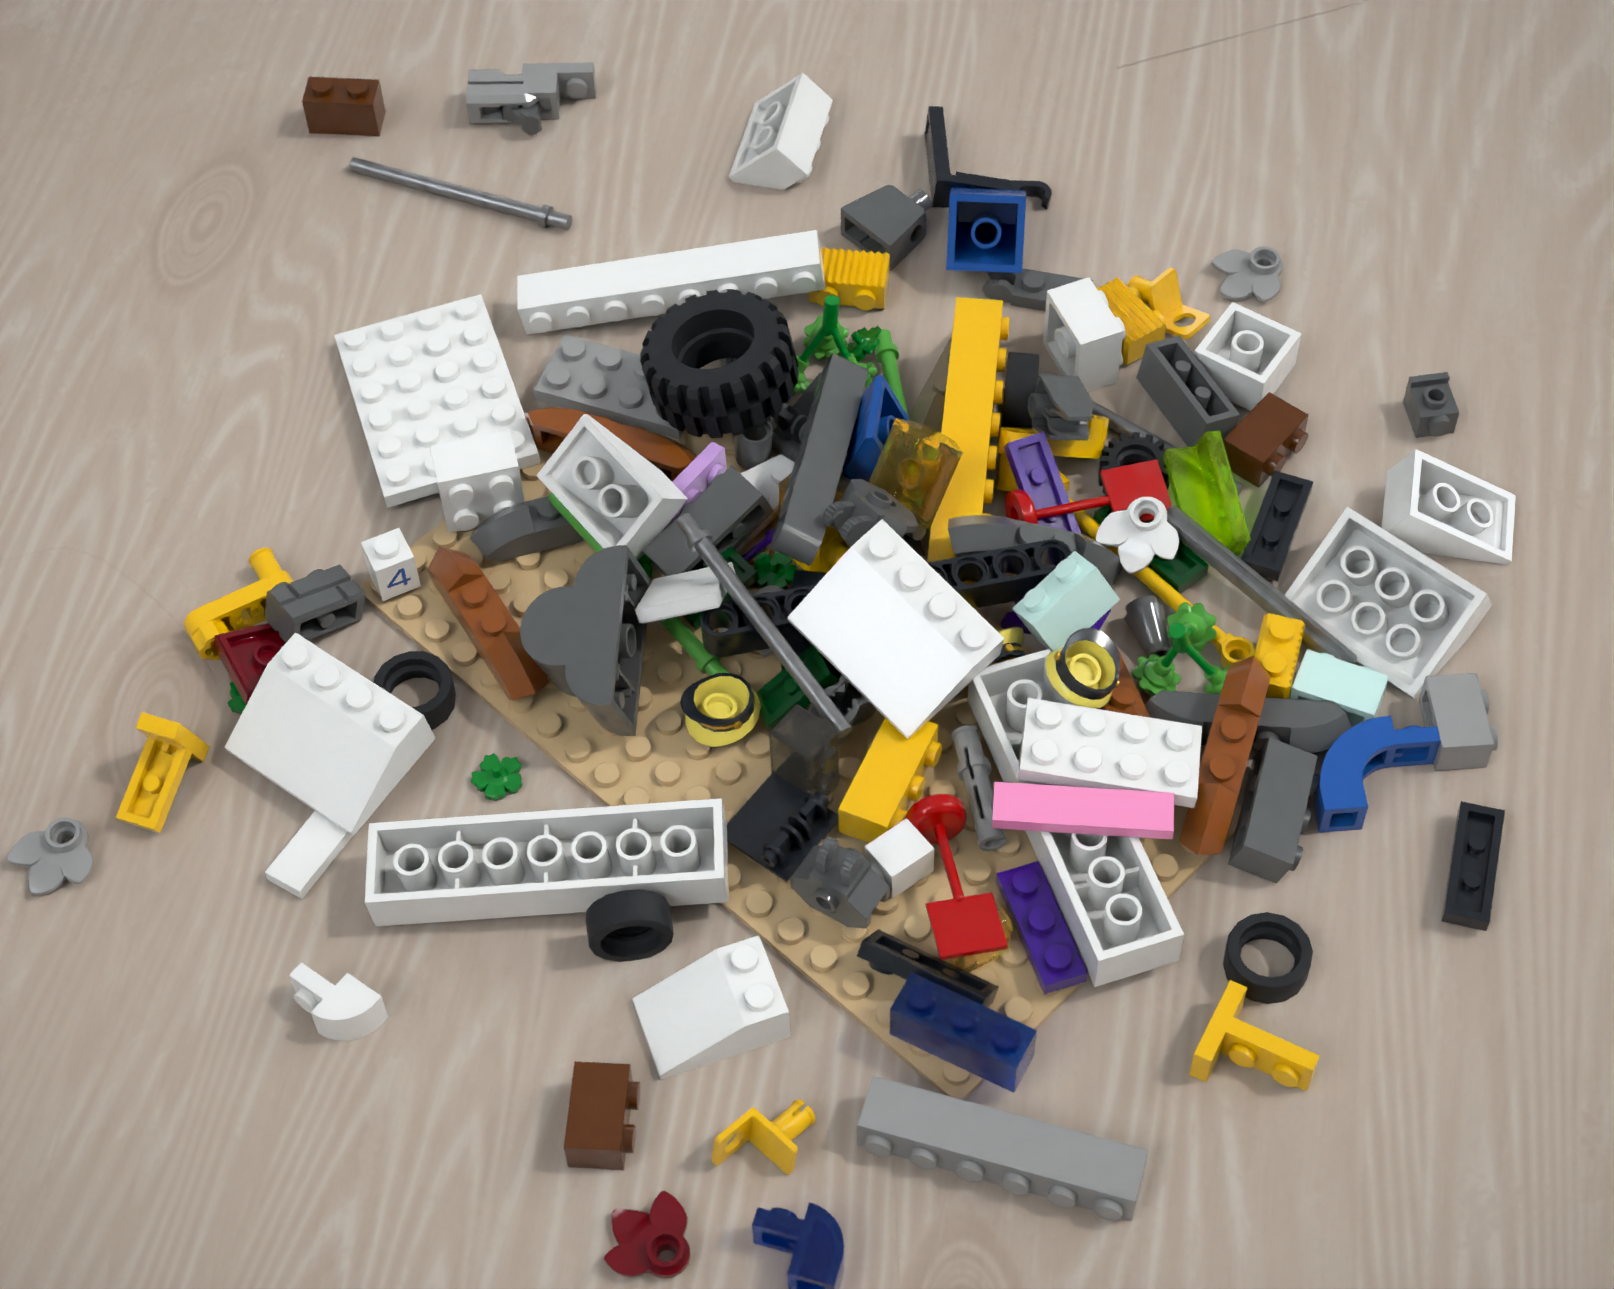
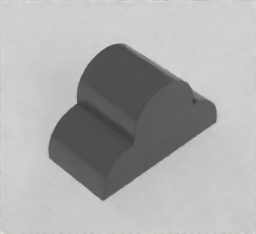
(592, 638)

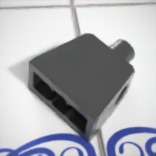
(886, 222)

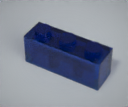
(962, 1032)

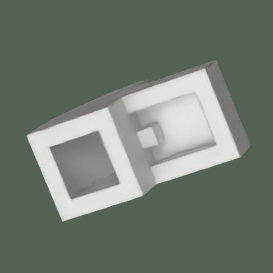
(338, 1010)

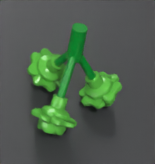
(825, 338)
(1189, 633)

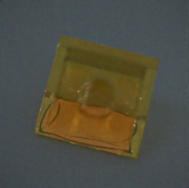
(916, 467)

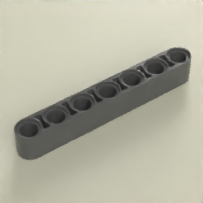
(819, 459)

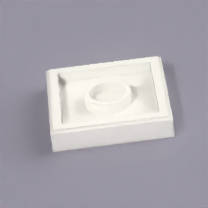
(681, 595)

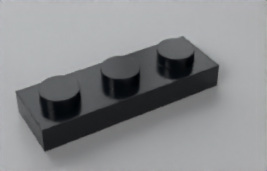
(1276, 524)
(1473, 866)
(893, 956)

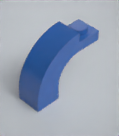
(1357, 753)

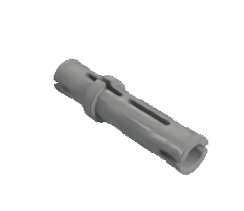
(975, 772)

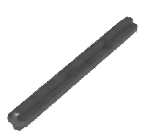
(1253, 584)

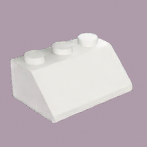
(782, 136)

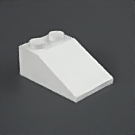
(611, 487)
(1448, 511)
(713, 1009)

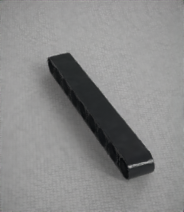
(985, 568)

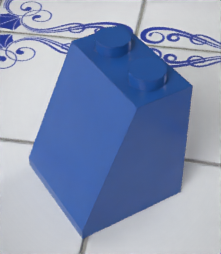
(986, 230)

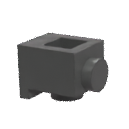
(1431, 405)

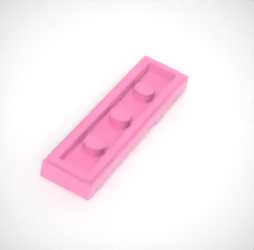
(1083, 810)

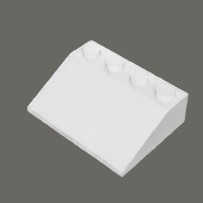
(1387, 601)
(896, 629)
(328, 734)

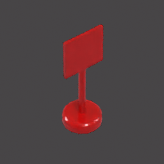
(1121, 485)
(963, 923)

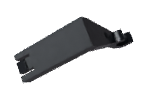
(942, 180)

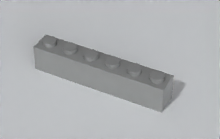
(1001, 1148)

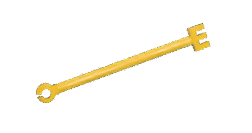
(1226, 644)

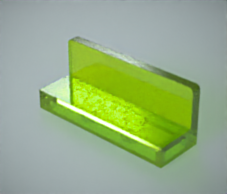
(1207, 490)

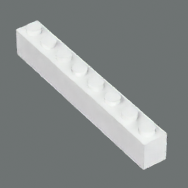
(658, 281)

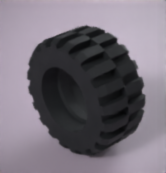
(726, 396)

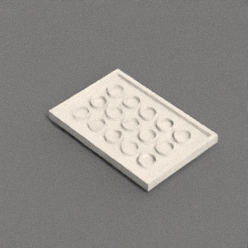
(429, 384)

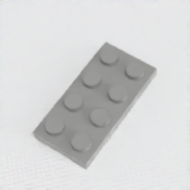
(601, 382)

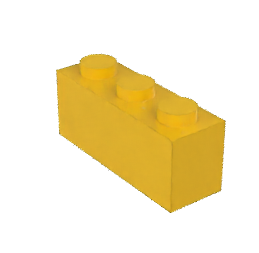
(888, 781)

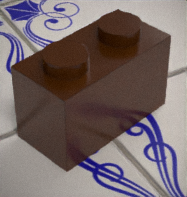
(343, 106)
(1265, 439)
(600, 1115)

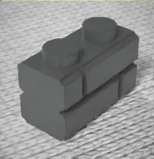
(314, 604)

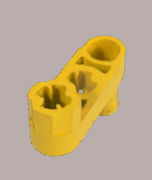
(1068, 448)
(238, 609)

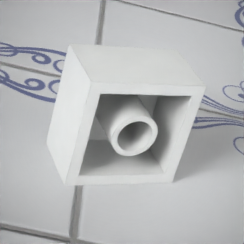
(1083, 334)
(1248, 354)
(476, 478)

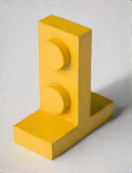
(158, 771)
(1250, 1046)

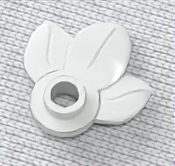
(1138, 540)

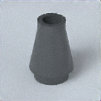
(1148, 623)

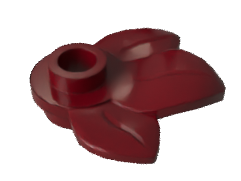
(647, 1235)

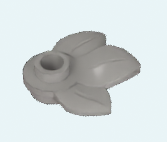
(1250, 273)
(52, 861)

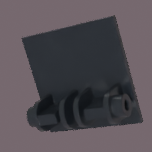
(781, 825)

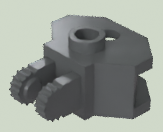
(863, 508)
(840, 884)

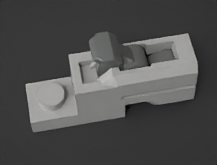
(529, 95)

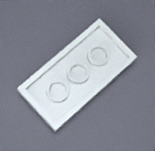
(1109, 750)

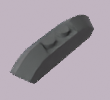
(524, 531)
(989, 532)
(1299, 723)

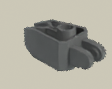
(1060, 407)

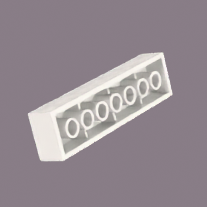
(544, 861)
(1098, 880)

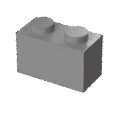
(1460, 714)

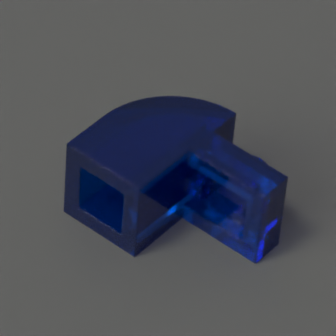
(813, 1241)

